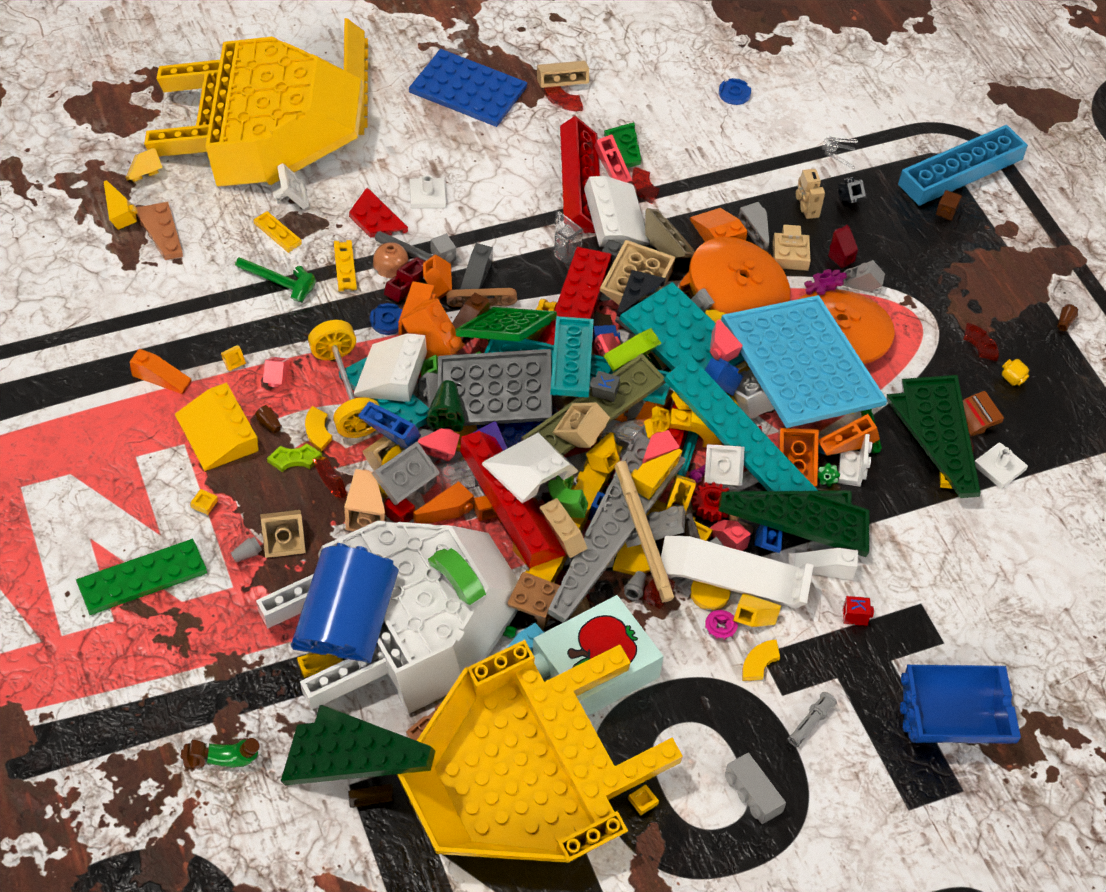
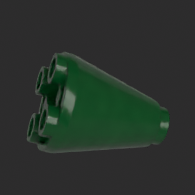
(446, 409)

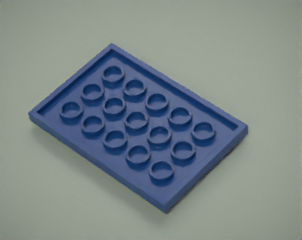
(468, 87)

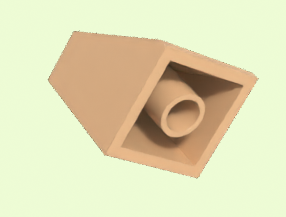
(363, 501)

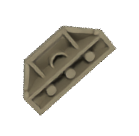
(665, 236)

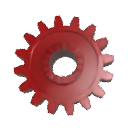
(706, 501)

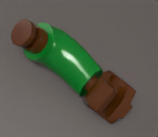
(222, 755)

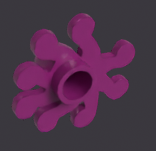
(824, 282)

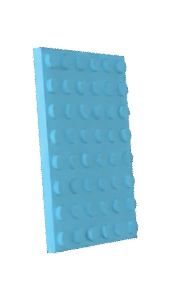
(803, 361)

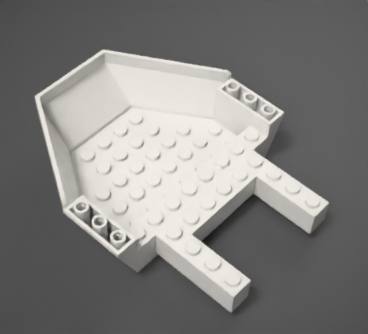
(426, 627)

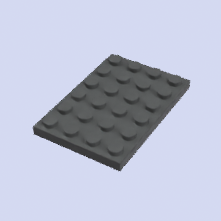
(501, 385)

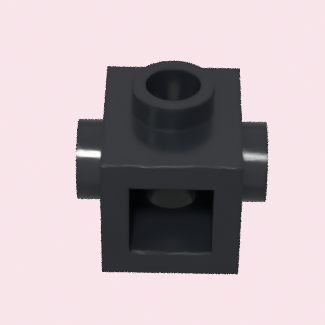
(851, 190)

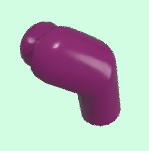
(697, 474)

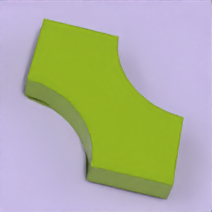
(285, 458)

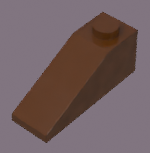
(472, 308)

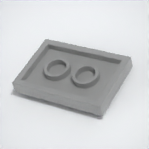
(405, 473)
(662, 524)

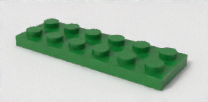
(141, 576)

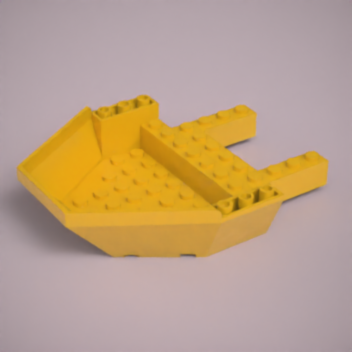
(261, 110)
(523, 763)

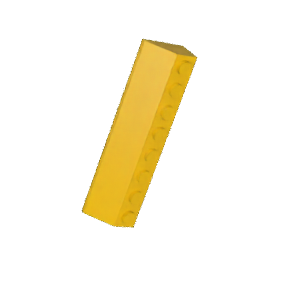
(356, 64)

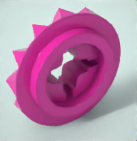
(721, 617)

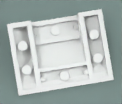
(528, 466)

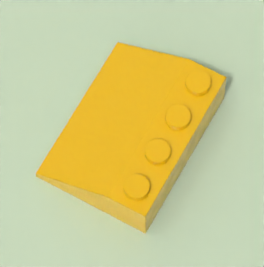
(217, 428)

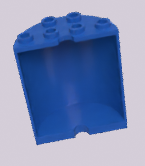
(345, 603)
(958, 704)

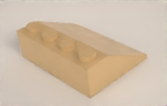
(637, 258)

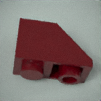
(843, 247)

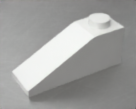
(830, 562)

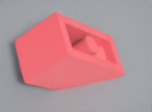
(724, 343)
(275, 371)
(440, 444)
(659, 445)
(731, 534)

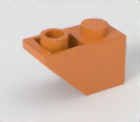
(438, 273)

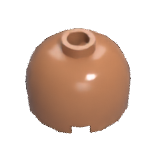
(389, 259)

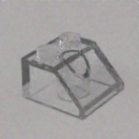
(566, 237)
(455, 471)

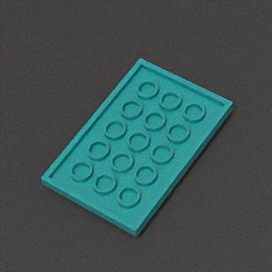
(678, 325)

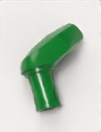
(303, 285)

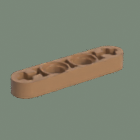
(501, 296)

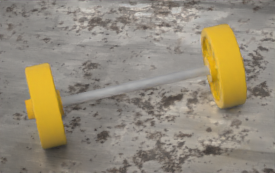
(331, 342)

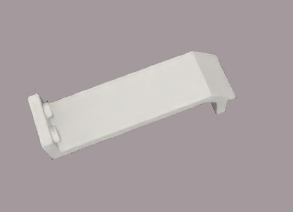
(736, 570)

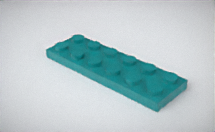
(572, 357)
(412, 411)

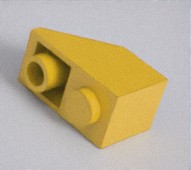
(144, 163)
(604, 454)
(756, 611)

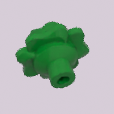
(828, 474)

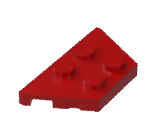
(375, 216)

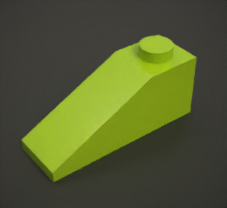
(627, 351)

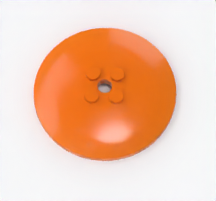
(718, 269)
(862, 322)

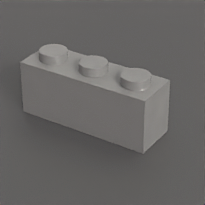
(754, 788)

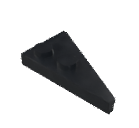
(638, 288)

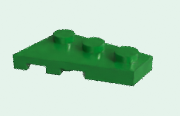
(627, 143)

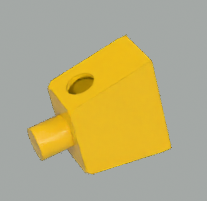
(681, 492)

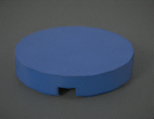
(734, 91)
(385, 318)

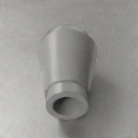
(246, 550)
(634, 588)

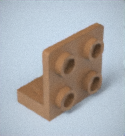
(533, 597)

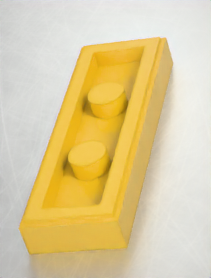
(277, 231)

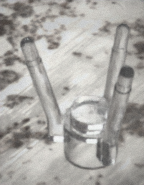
(831, 144)

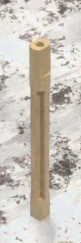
(644, 532)

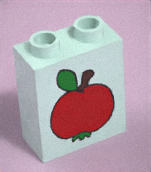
(591, 635)

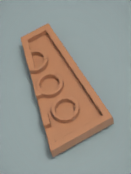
(161, 228)

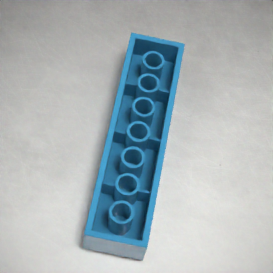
(962, 164)

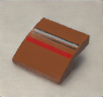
(981, 413)

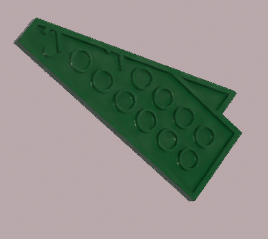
(937, 420)
(813, 515)
(350, 748)

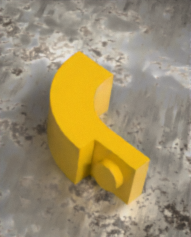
(690, 421)

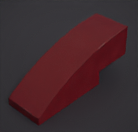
(400, 285)

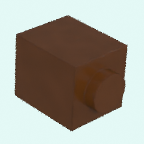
(948, 205)

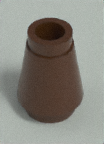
(1067, 316)
(267, 417)

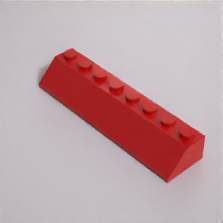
(578, 164)
(521, 520)

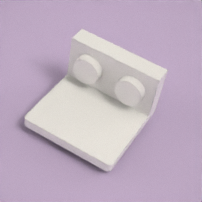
(854, 464)

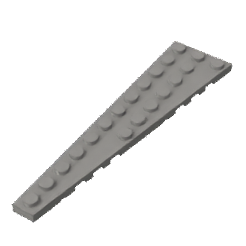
(604, 536)

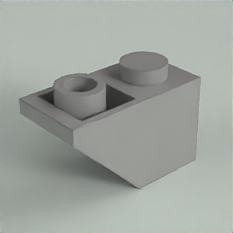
(864, 277)

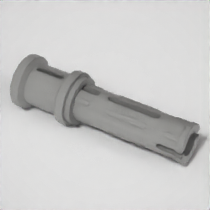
(816, 712)

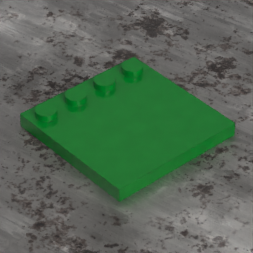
(506, 324)

